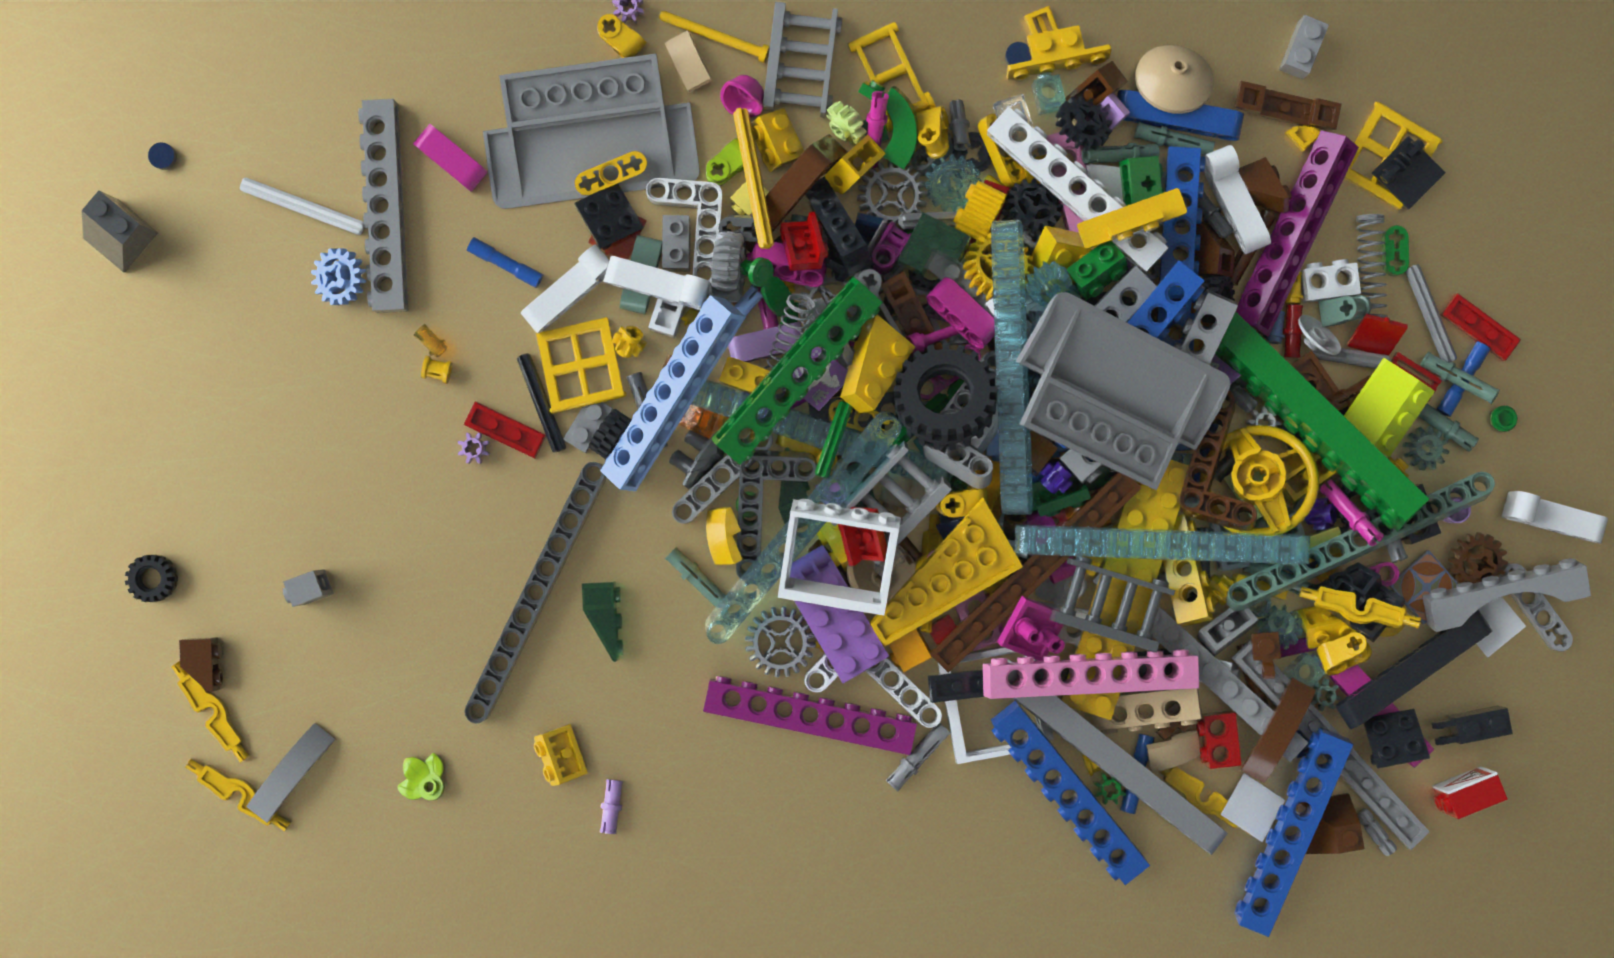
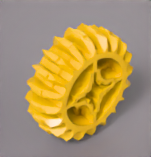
(979, 264)

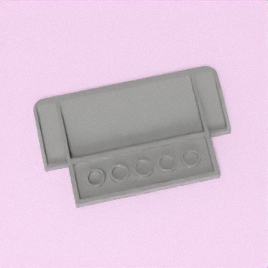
(579, 119)
(1116, 390)

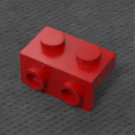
(804, 243)
(863, 542)

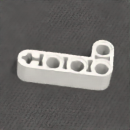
(1234, 199)
(658, 283)
(567, 290)
(1551, 516)

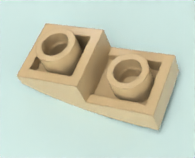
(688, 61)
(1172, 753)

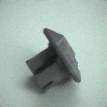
(705, 460)

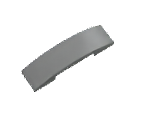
(290, 772)

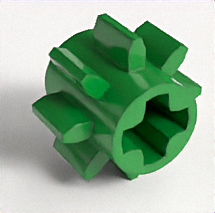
(1111, 795)

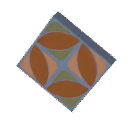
(1419, 579)

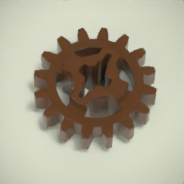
(1483, 550)

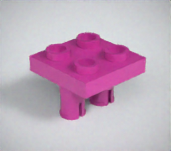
(1031, 630)

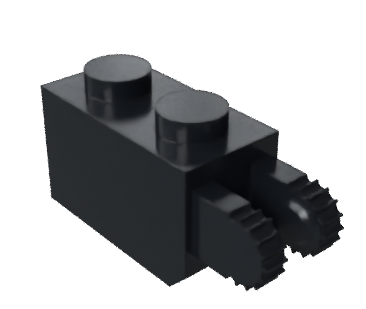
(1475, 725)

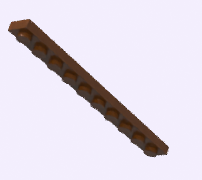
(1029, 577)

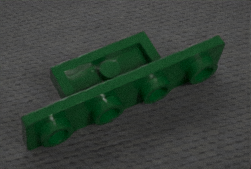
(1076, 495)

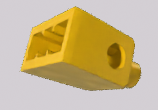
(845, 173)

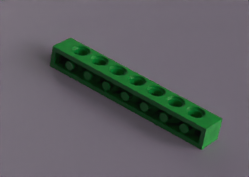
(797, 356)

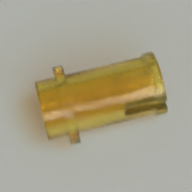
(430, 341)

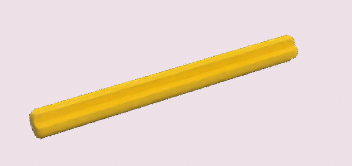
(753, 178)

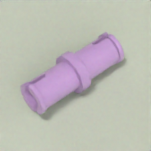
(611, 806)

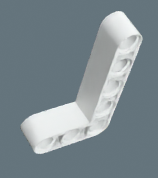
(704, 209)
(896, 691)

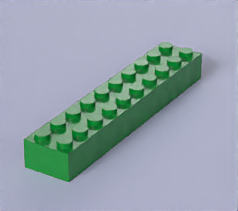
(1320, 425)

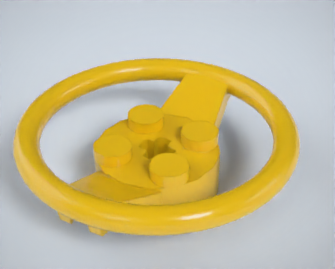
(1267, 494)

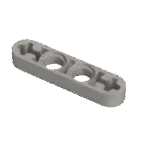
(1531, 611)

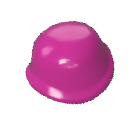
(743, 93)

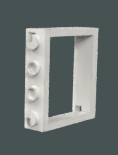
(831, 594)
(960, 753)

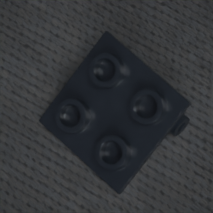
(1408, 172)
(608, 216)
(1395, 739)

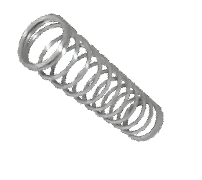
(1369, 219)
(798, 310)

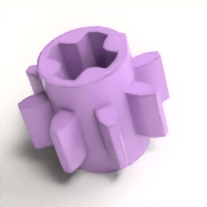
(632, 13)
(480, 451)

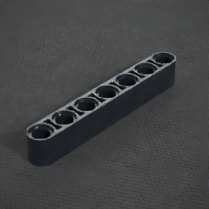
(1411, 670)

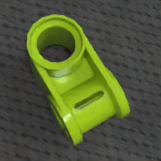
(729, 160)

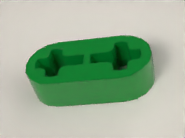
(1401, 250)

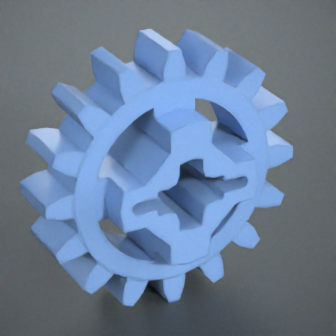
(338, 276)

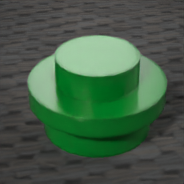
(1503, 418)

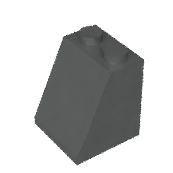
(115, 230)

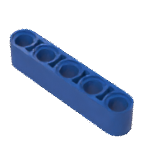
(1205, 121)

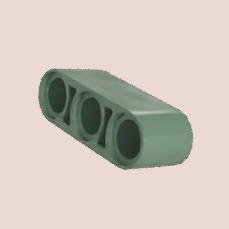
(647, 252)

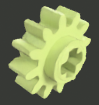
(846, 123)

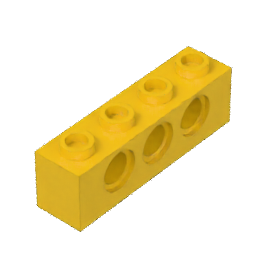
(1200, 609)

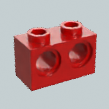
(1226, 737)

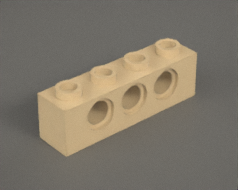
(1187, 698)

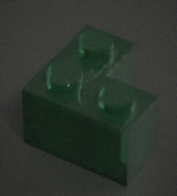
(933, 238)

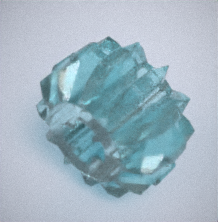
(1047, 283)
(1419, 455)
(1278, 618)

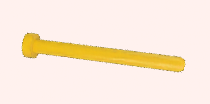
(761, 52)

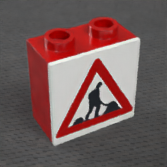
(1469, 792)

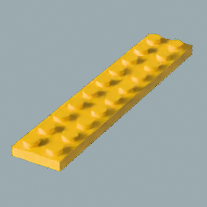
(1144, 510)

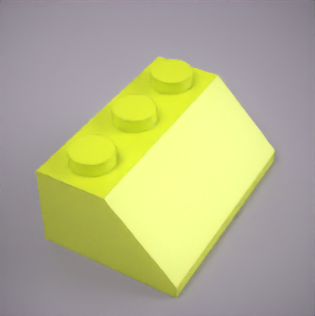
(1388, 406)

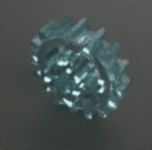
(941, 189)

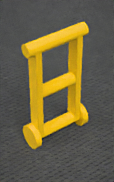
(926, 100)

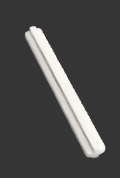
(302, 206)

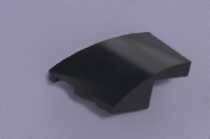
(1365, 585)

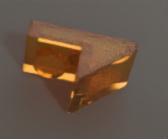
(699, 420)

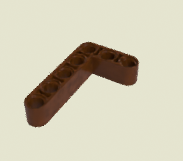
(800, 179)
(1209, 466)

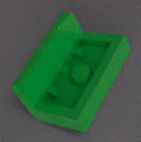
(1098, 269)

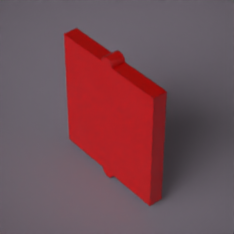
(1377, 335)

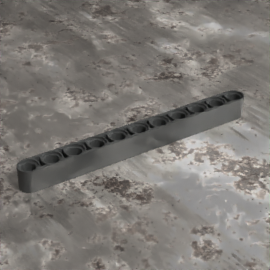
(526, 601)

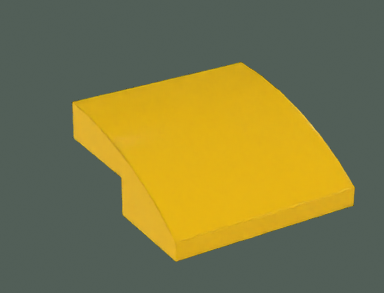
(720, 527)

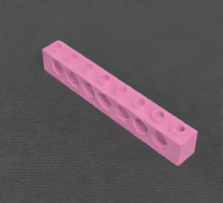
(1183, 675)

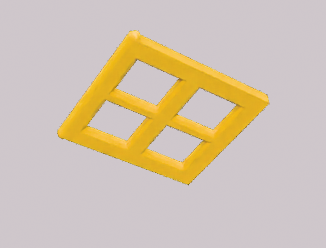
(1364, 140)
(580, 365)

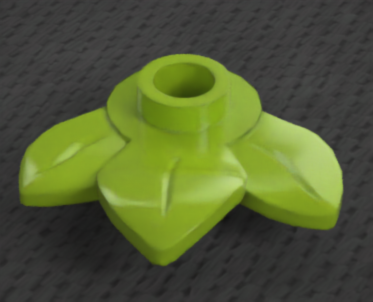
(419, 775)

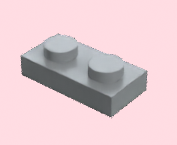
(586, 425)

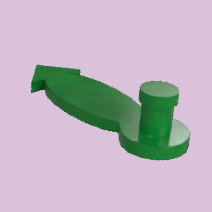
(772, 288)

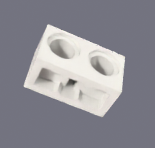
(1330, 286)
(666, 318)

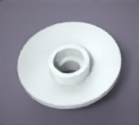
(1318, 336)

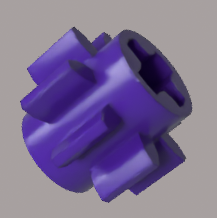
(1056, 477)
(1321, 514)

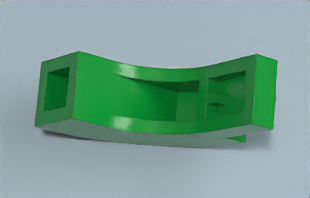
(905, 125)

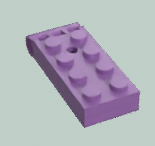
(842, 633)

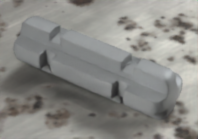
(1376, 832)

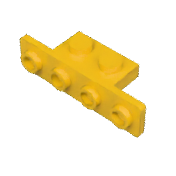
(1056, 51)
(1132, 218)

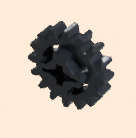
(1083, 123)
(1033, 206)

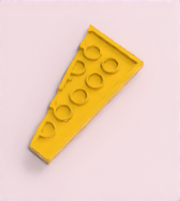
(959, 568)

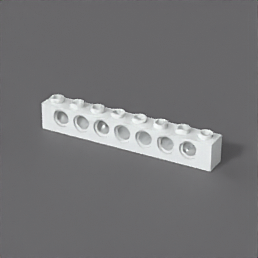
(1013, 121)

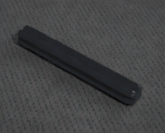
(541, 403)

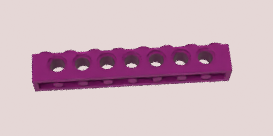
(1296, 231)
(900, 742)

